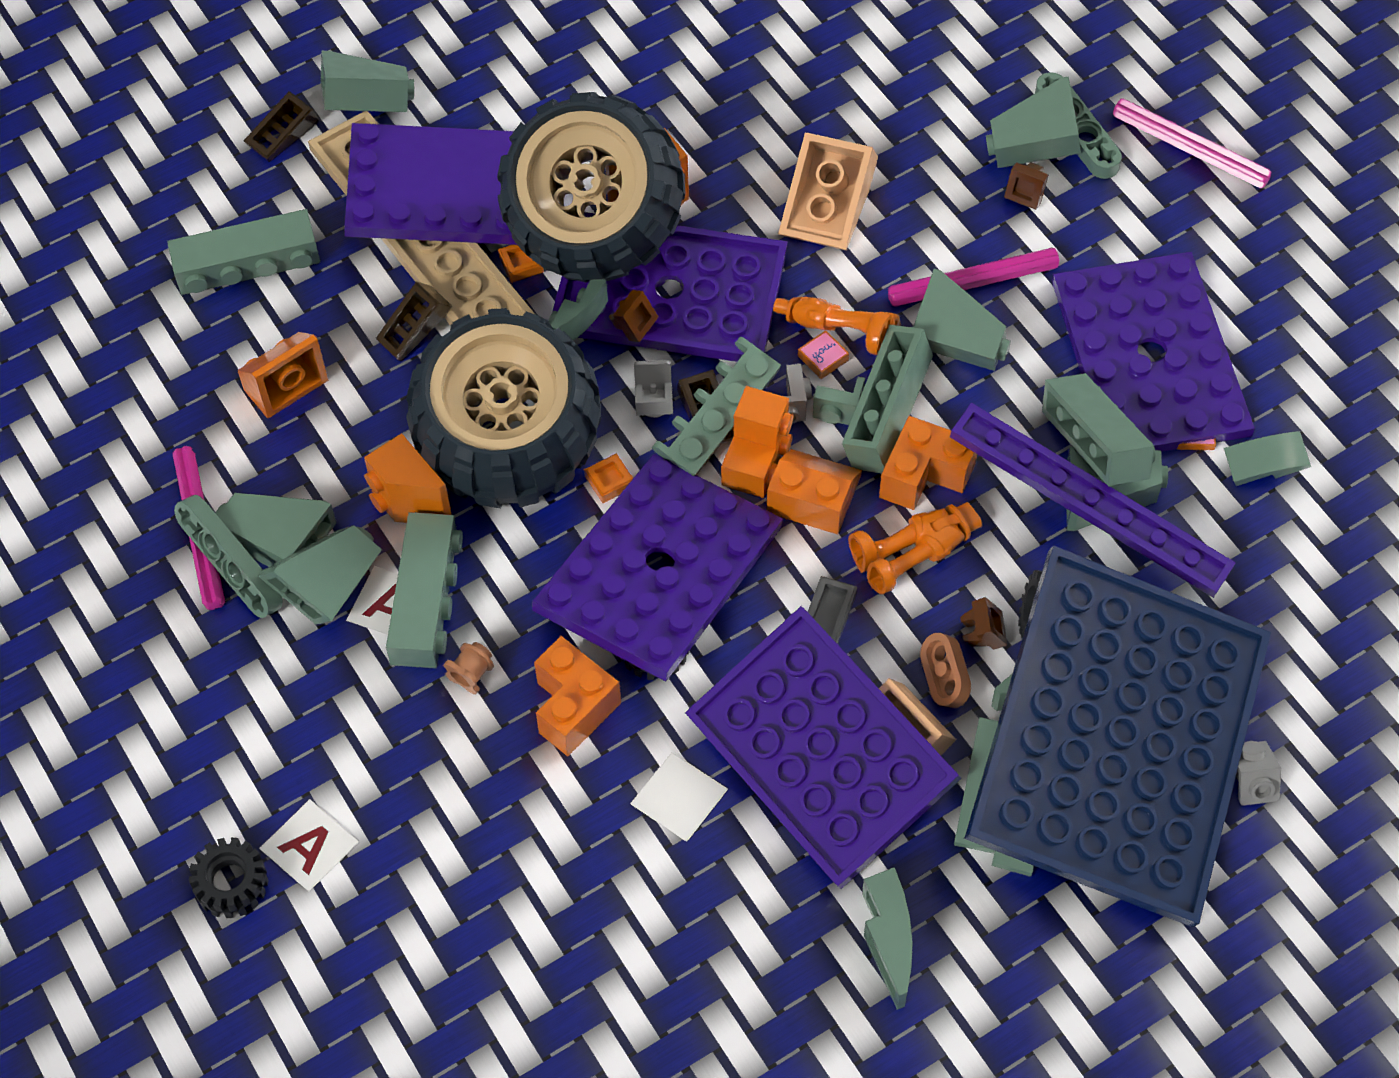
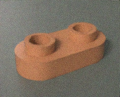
(945, 676)

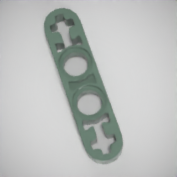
(1087, 123)
(227, 555)

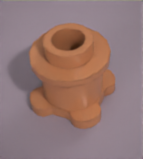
(469, 666)

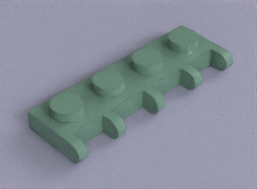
(716, 417)

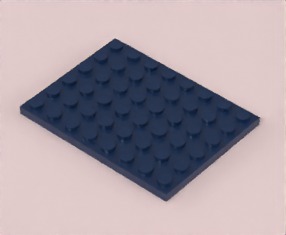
(1120, 737)

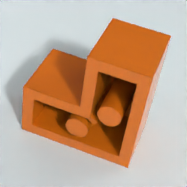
(758, 441)
(923, 455)
(580, 695)

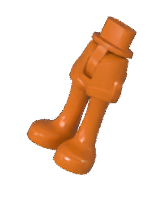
(822, 315)
(931, 532)

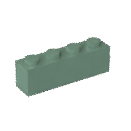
(243, 252)
(887, 397)
(1098, 429)
(423, 589)

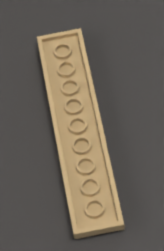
(453, 269)

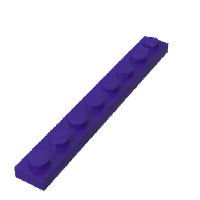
(1092, 500)

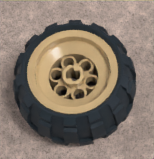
(549, 163)
(458, 393)

